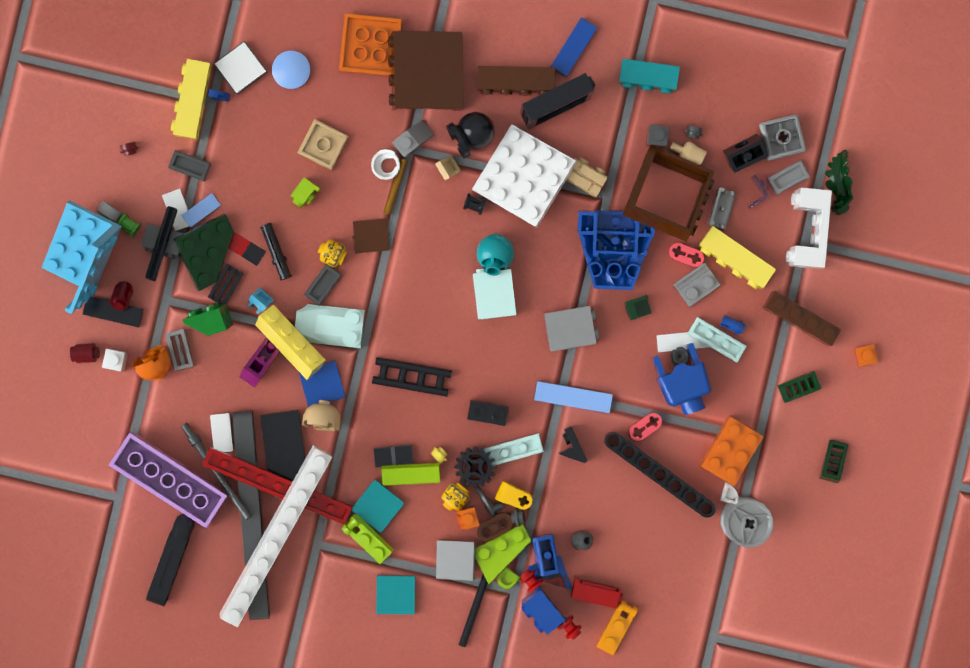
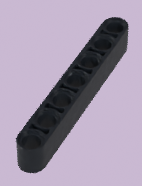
(668, 477)

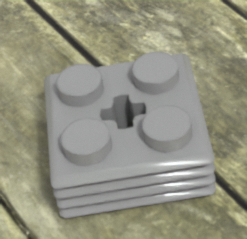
(787, 126)

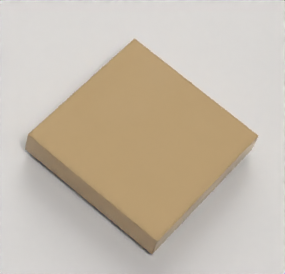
(323, 144)

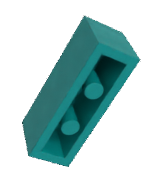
(648, 76)

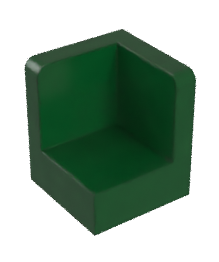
(637, 307)

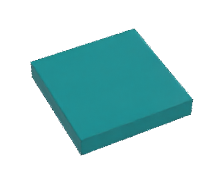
(377, 506)
(395, 594)

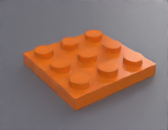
(366, 44)

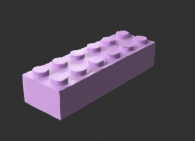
(168, 479)

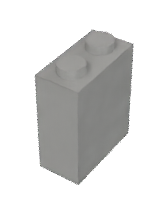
(571, 328)

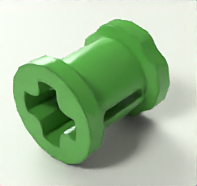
(128, 225)

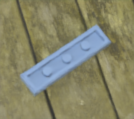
(573, 397)

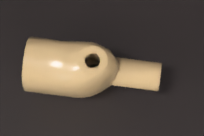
(690, 152)

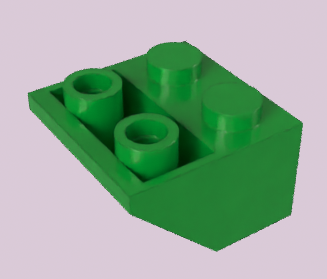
(211, 320)

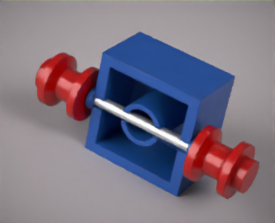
(543, 610)

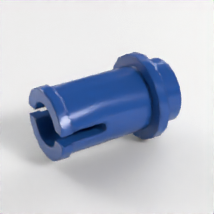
(732, 324)

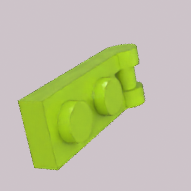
(367, 538)

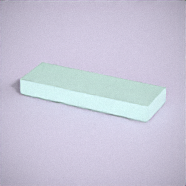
(717, 339)
(515, 449)

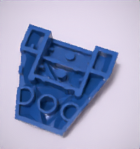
(613, 247)

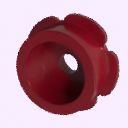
(128, 149)

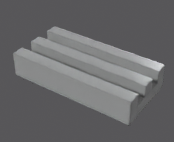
(172, 351)

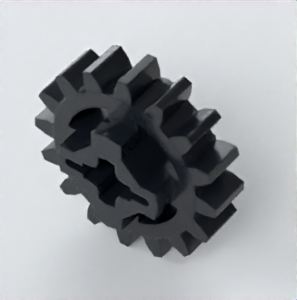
(482, 473)

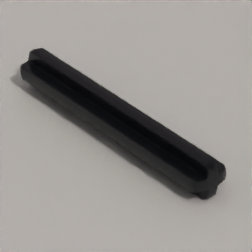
(161, 243)

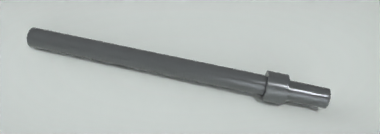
(195, 441)

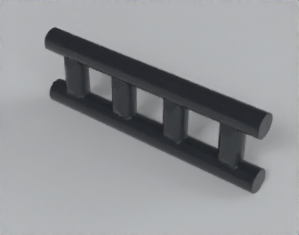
(422, 371)

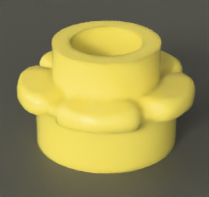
(439, 454)

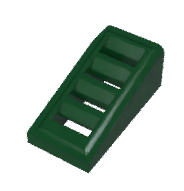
(814, 379)
(829, 477)

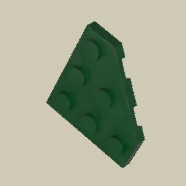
(205, 250)

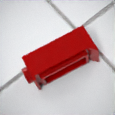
(596, 593)

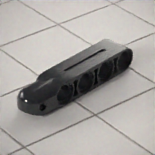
(170, 560)

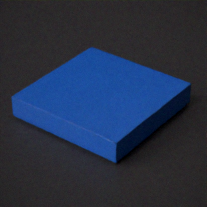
(323, 385)

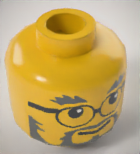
(332, 253)
(455, 497)

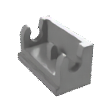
(721, 208)

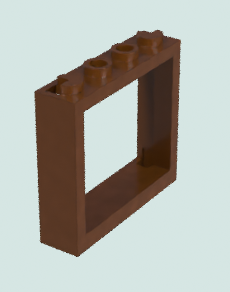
(680, 166)

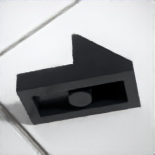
(574, 452)

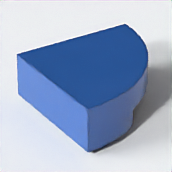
(219, 95)

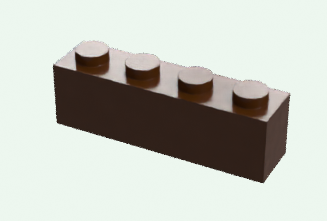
(515, 79)
(801, 318)

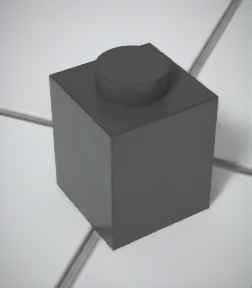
(657, 136)

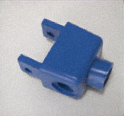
(685, 383)

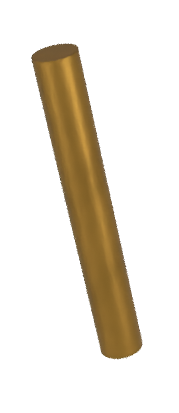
(394, 188)

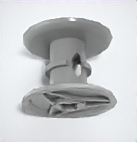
(758, 519)

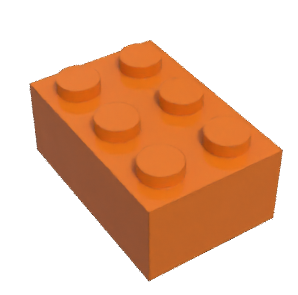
(731, 451)

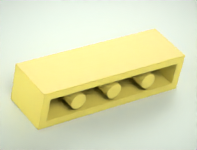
(192, 99)
(736, 257)
(290, 342)

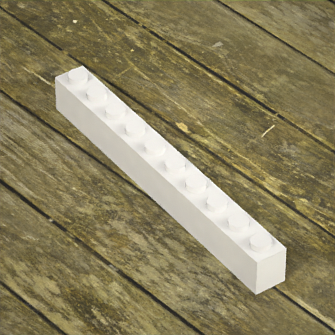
(275, 536)

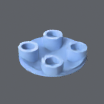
(291, 69)

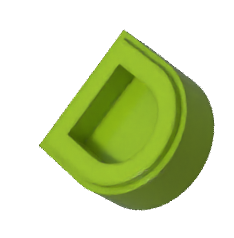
(507, 578)

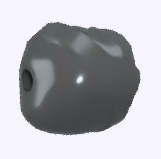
(582, 540)

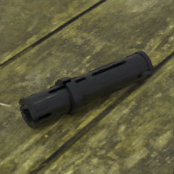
(268, 232)

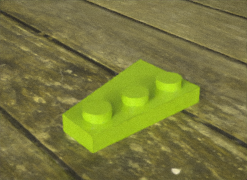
(500, 552)

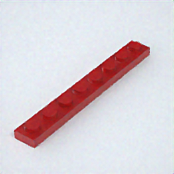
(273, 484)

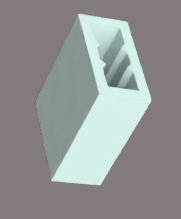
(494, 294)

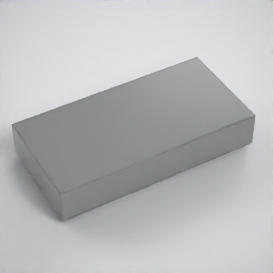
(788, 177)

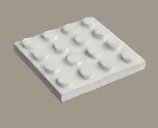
(524, 175)

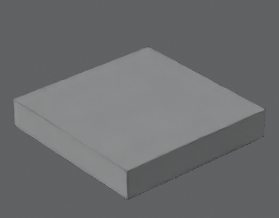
(455, 560)

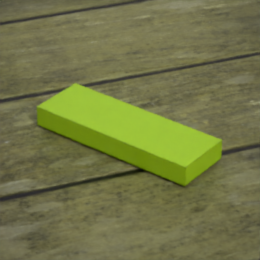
(410, 474)

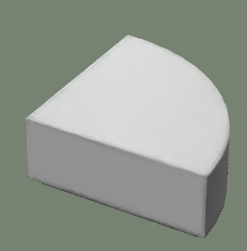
(729, 493)

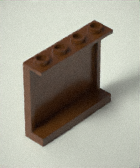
(426, 70)

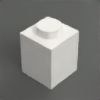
(115, 360)

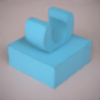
(260, 300)

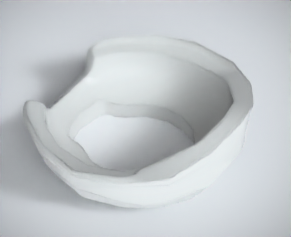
(377, 162)

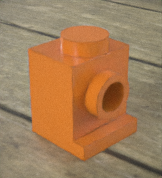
(467, 518)

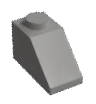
(412, 139)

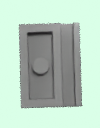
(696, 284)

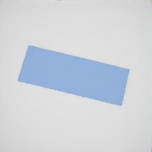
(201, 210)

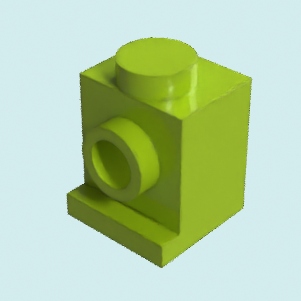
(304, 193)

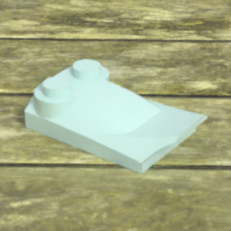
(331, 325)

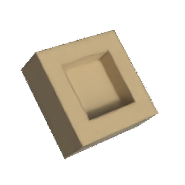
(448, 167)

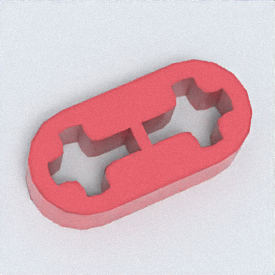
(684, 259)
(648, 430)

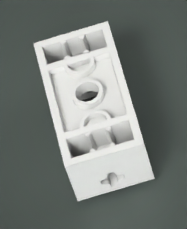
(819, 202)

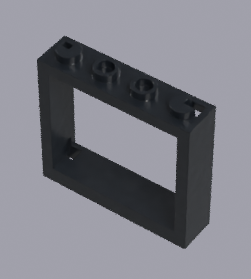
(557, 100)

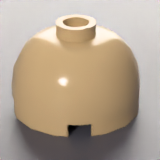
(322, 417)

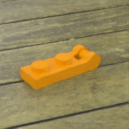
(616, 628)

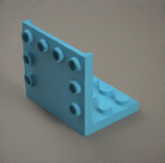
(81, 250)

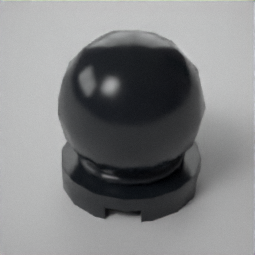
(472, 132)

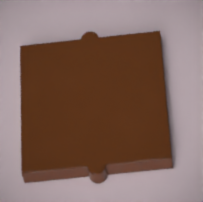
(370, 235)

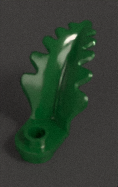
(840, 183)

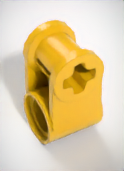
(510, 495)

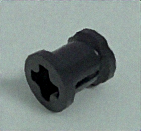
(474, 204)

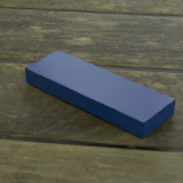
(573, 47)

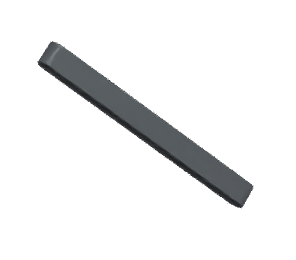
(250, 496)

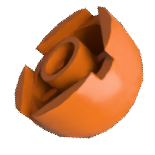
(153, 364)

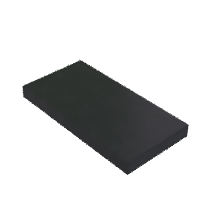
(283, 443)

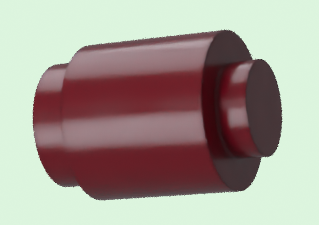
(121, 295)
(84, 353)

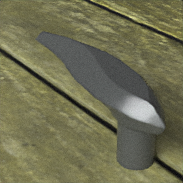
(491, 508)

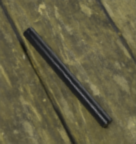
(473, 612)

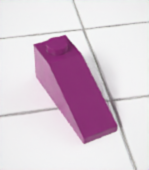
(259, 363)

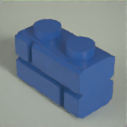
(545, 555)

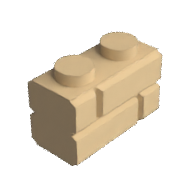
(587, 178)

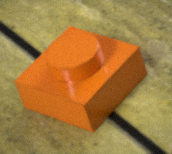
(866, 355)

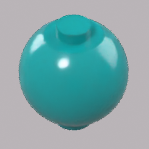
(495, 253)

